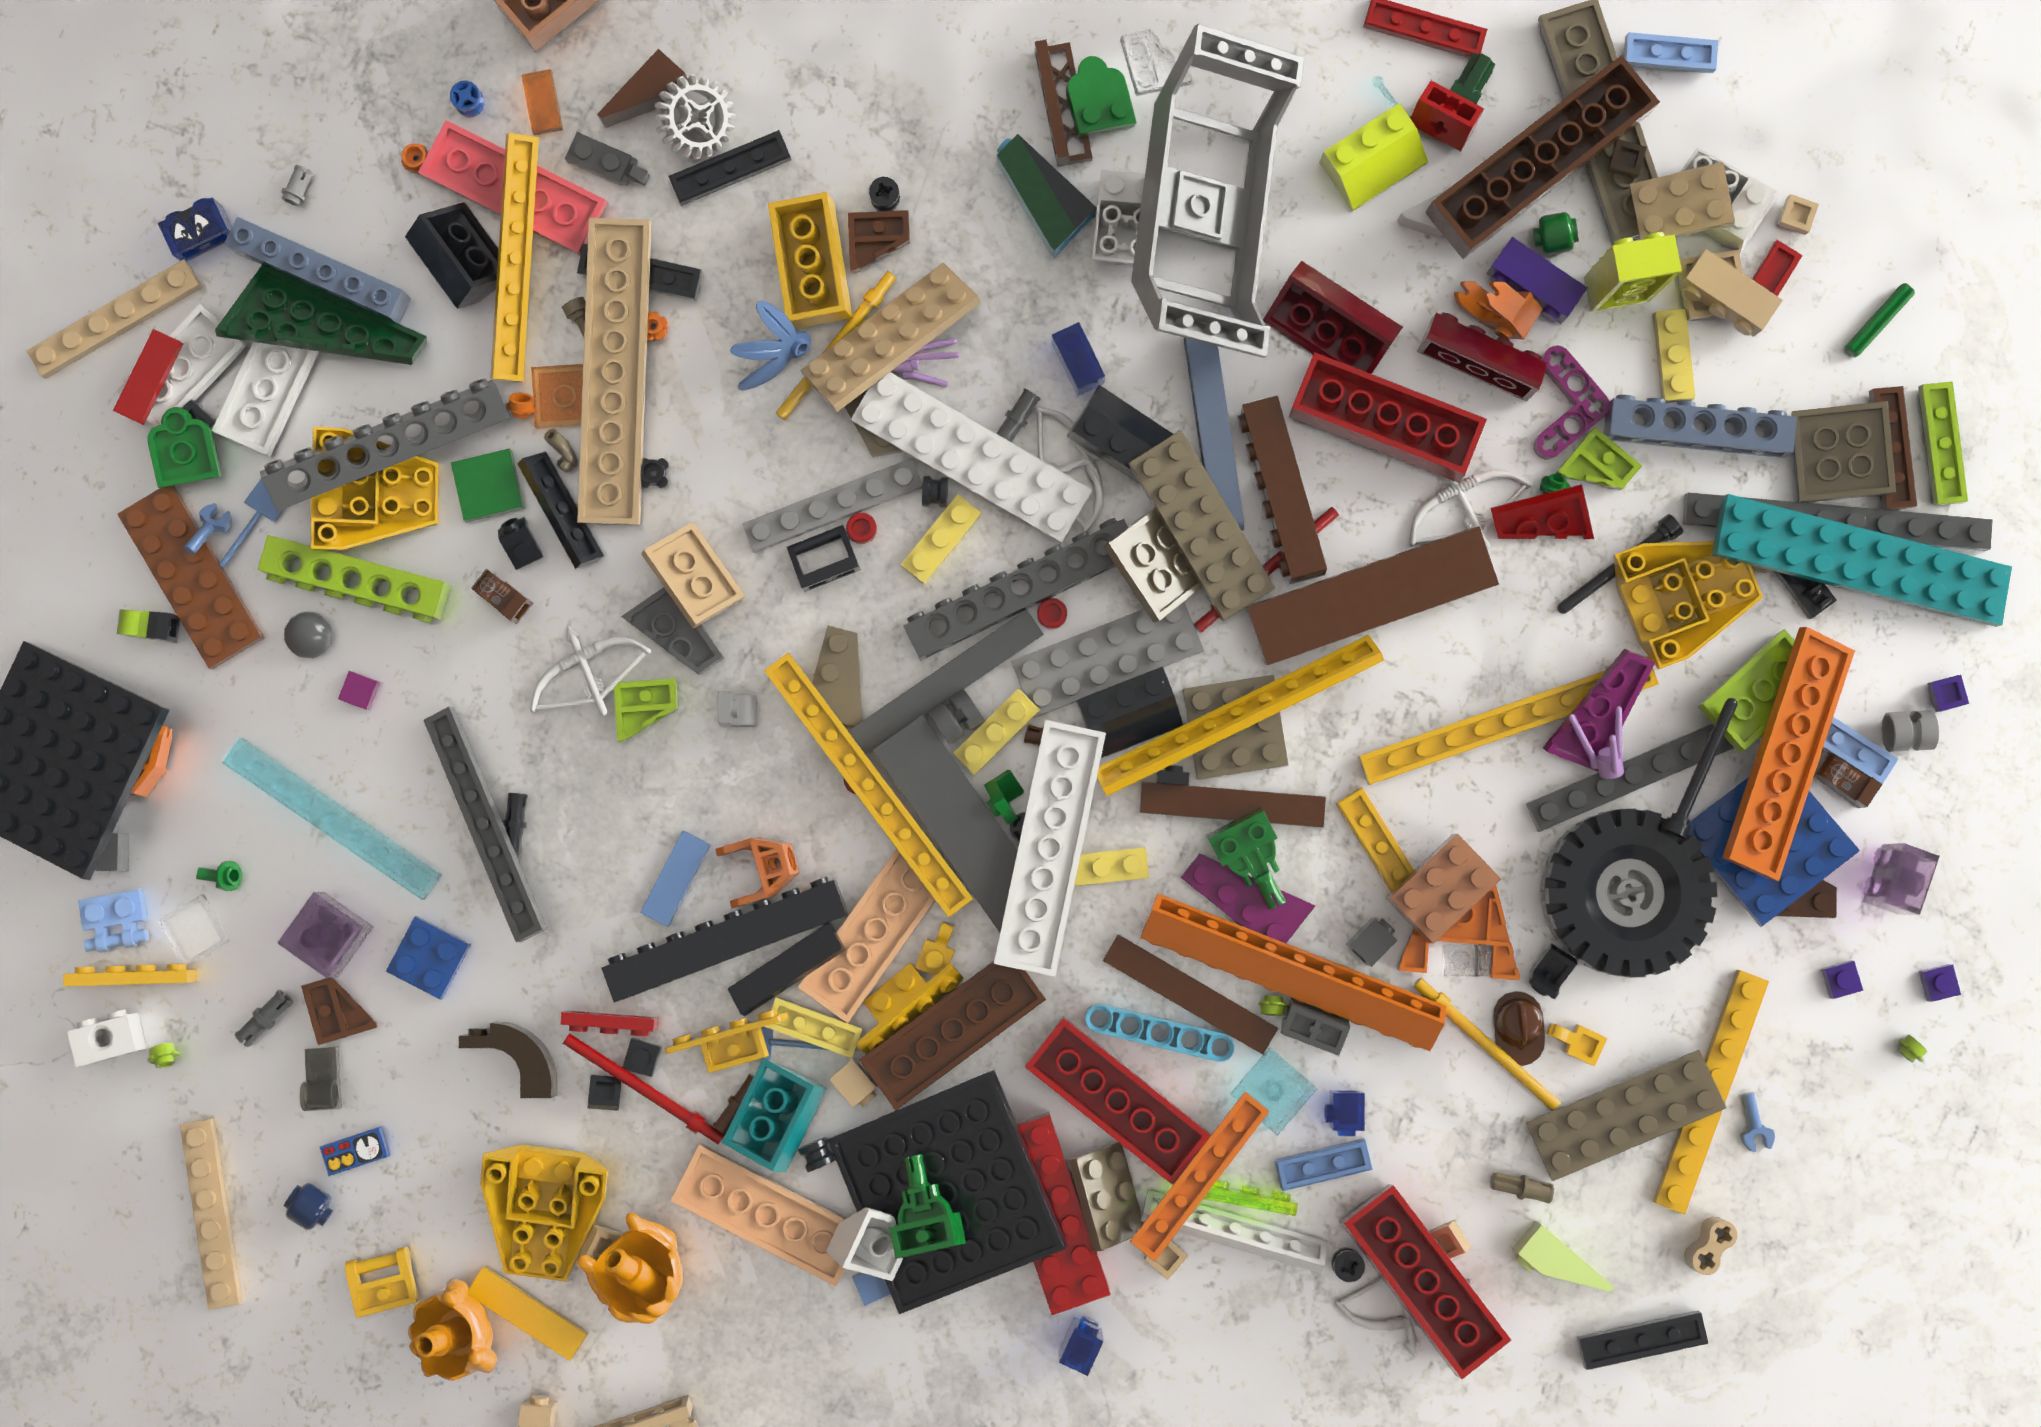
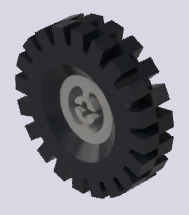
(1645, 937)

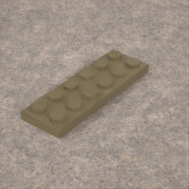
(1201, 525)
(1626, 1115)

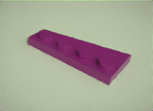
(1597, 710)
(1246, 903)

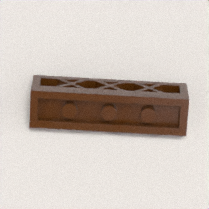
(1052, 101)

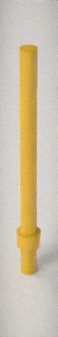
(872, 299)
(1488, 1045)

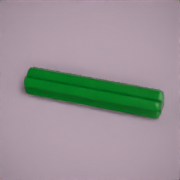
(1880, 320)

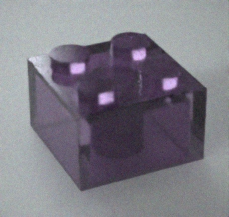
(1900, 878)
(325, 935)

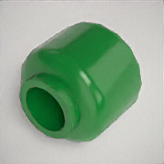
(1556, 233)

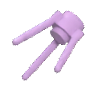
(912, 362)
(1610, 758)

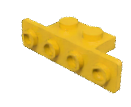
(903, 1000)
(730, 1046)

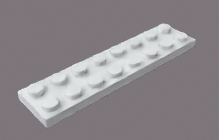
(972, 455)
(1049, 848)

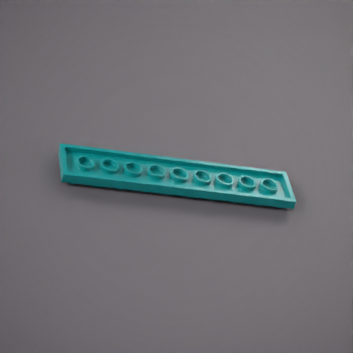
(1861, 560)

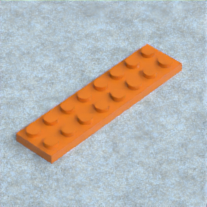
(1788, 754)

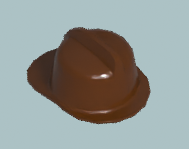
(1519, 1027)

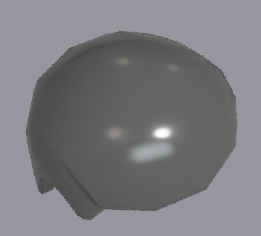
(307, 634)

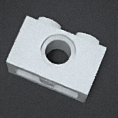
(87, 1040)

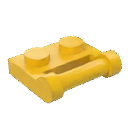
(385, 1292)

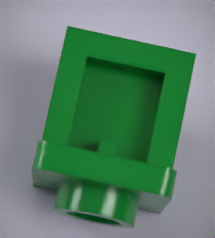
(1001, 792)

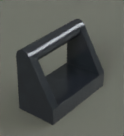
(830, 572)

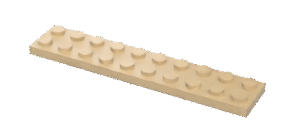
(614, 371)

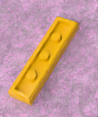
(1375, 838)
(527, 1313)

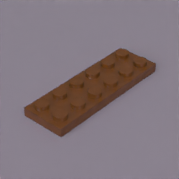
(951, 1031)

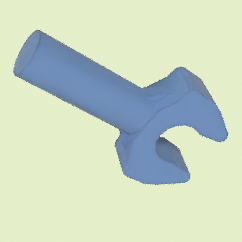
(208, 527)
(1755, 1126)

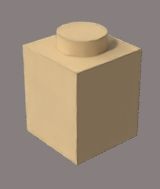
(854, 1083)
(537, 1412)

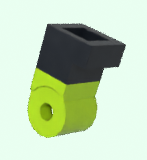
(148, 625)

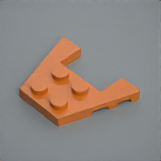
(1480, 925)

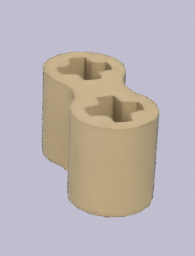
(1710, 1245)

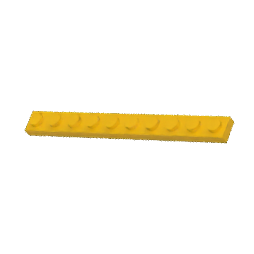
(1238, 714)
(1479, 729)
(868, 785)

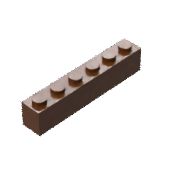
(1283, 490)

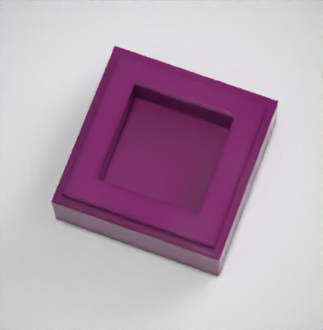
(358, 690)

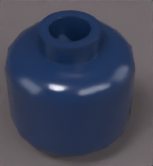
(308, 1206)

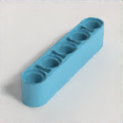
(1173, 1038)

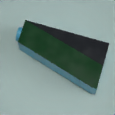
(1045, 194)

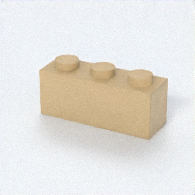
(1729, 293)

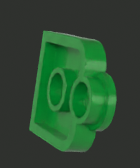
(1099, 98)
(182, 450)

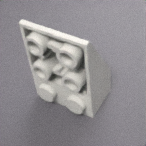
(1748, 197)
(1117, 216)

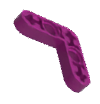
(1580, 408)

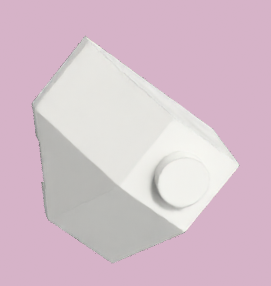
(866, 1244)

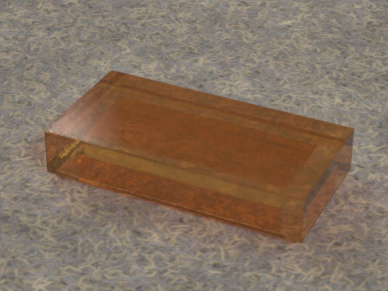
(542, 102)

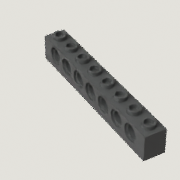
(285, 494)
(928, 644)

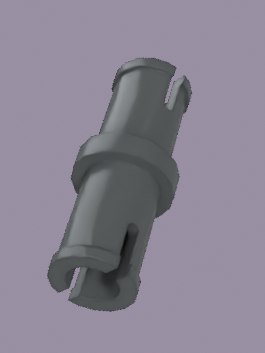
(1018, 415)
(264, 1018)

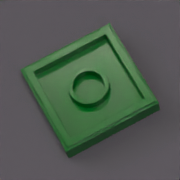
(487, 485)

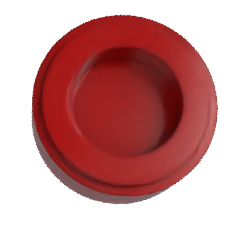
(861, 528)
(1052, 613)

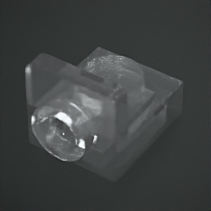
(1465, 960)

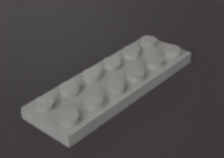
(1105, 657)

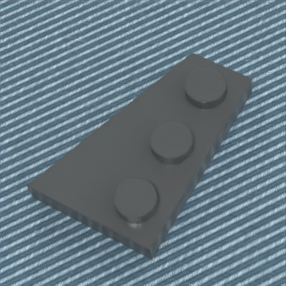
(667, 626)

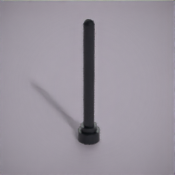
(1667, 529)
(1678, 822)

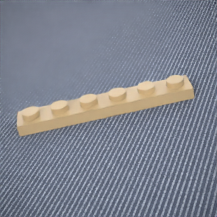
(114, 319)
(211, 1213)

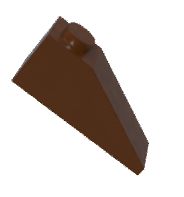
(641, 90)

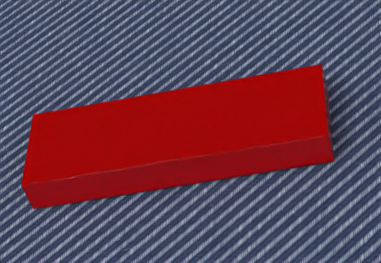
(148, 377)

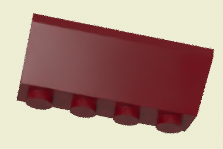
(1331, 320)
(1482, 356)

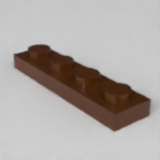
(1903, 468)

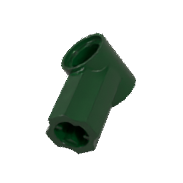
(1474, 77)

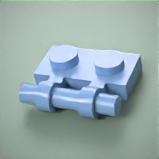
(113, 910)

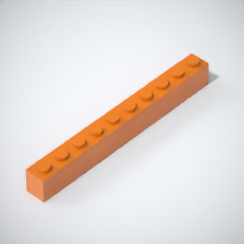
(1294, 972)

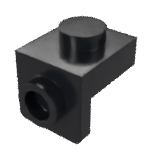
(519, 542)
(1551, 971)

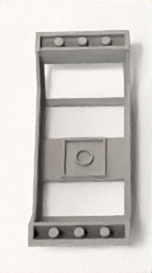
(1210, 207)

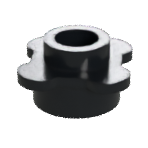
(653, 465)

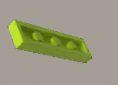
(1943, 443)

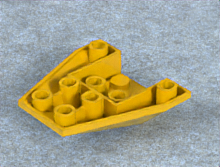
(375, 505)
(1681, 596)
(541, 1206)

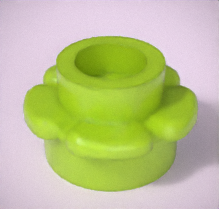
(1273, 1006)
(1912, 1049)
(163, 1055)

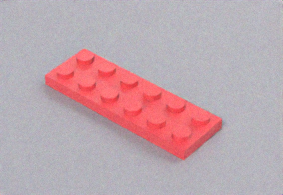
(476, 169)

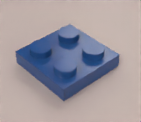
(428, 957)

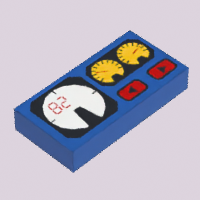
(355, 1151)

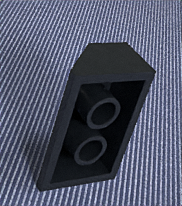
(456, 253)
(1115, 431)
(1132, 711)

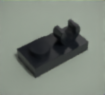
(1809, 594)

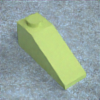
(1550, 1257)

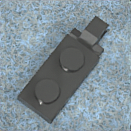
(605, 161)

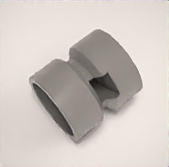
(1915, 730)

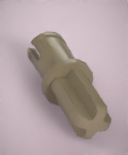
(1522, 1187)

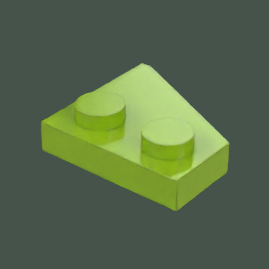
(1600, 462)
(643, 704)

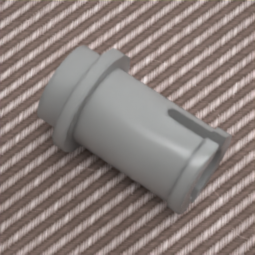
(296, 186)

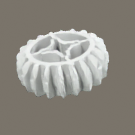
(686, 106)

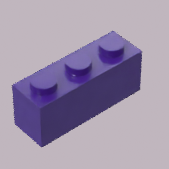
(1532, 273)

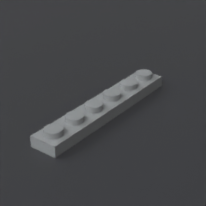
(832, 505)

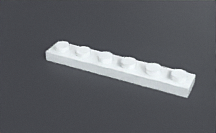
(1248, 1235)

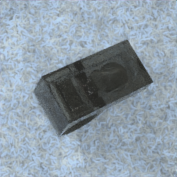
(322, 1081)

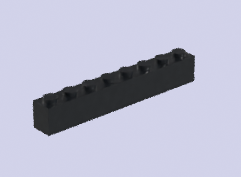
(725, 940)

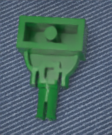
(1247, 848)
(924, 1217)

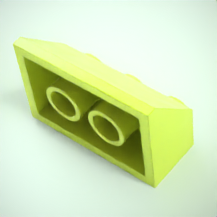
(1374, 157)

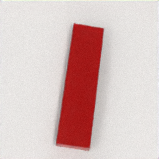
(1425, 28)

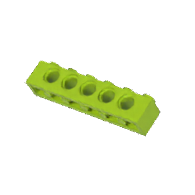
(279, 554)

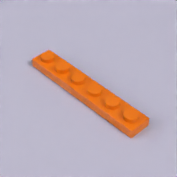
(1199, 1176)

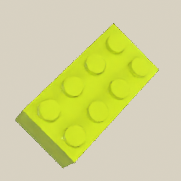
(1632, 271)

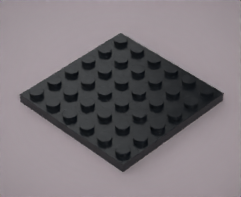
(68, 757)
(980, 1170)

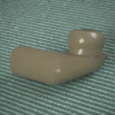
(564, 448)

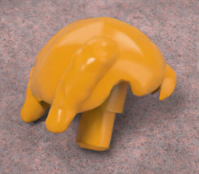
(637, 1272)
(452, 1334)

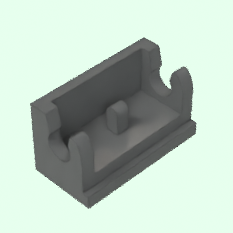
(1315, 1027)

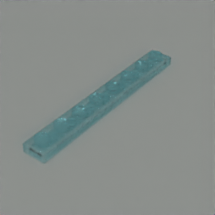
(332, 818)

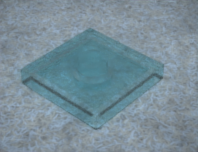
(1277, 1088)

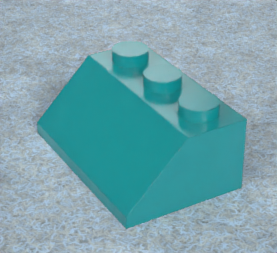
(774, 1116)

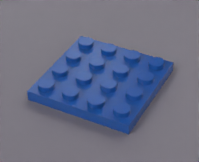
(1814, 854)

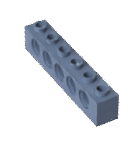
(317, 270)
(1778, 426)

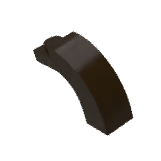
(532, 1057)

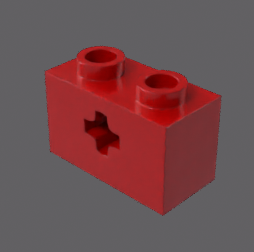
(1446, 115)

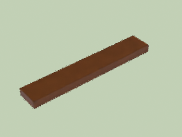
(1231, 804)
(1190, 994)

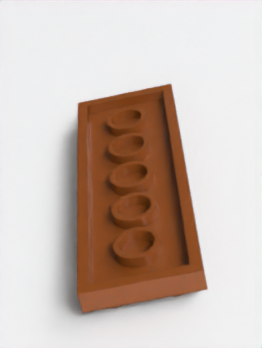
(192, 583)

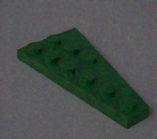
(301, 316)

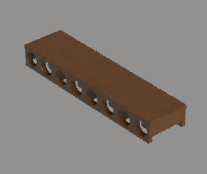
(1372, 595)

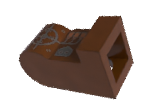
(502, 596)
(1848, 781)

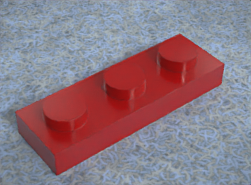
(609, 1023)

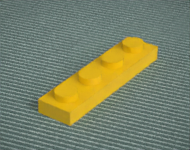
(118, 976)

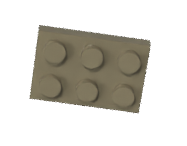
(1106, 1196)

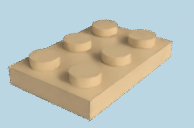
(1683, 202)
(692, 575)

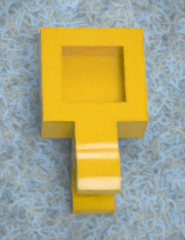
(936, 954)
(1580, 1043)

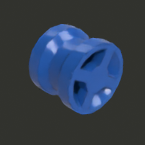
(462, 93)

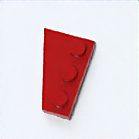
(1549, 514)

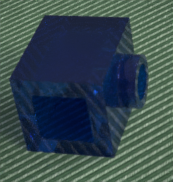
(1346, 1112)

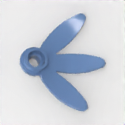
(792, 344)

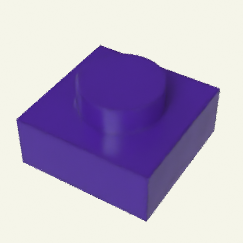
(1948, 693)
(1842, 979)
(1940, 982)

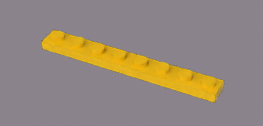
(514, 257)
(1722, 1061)

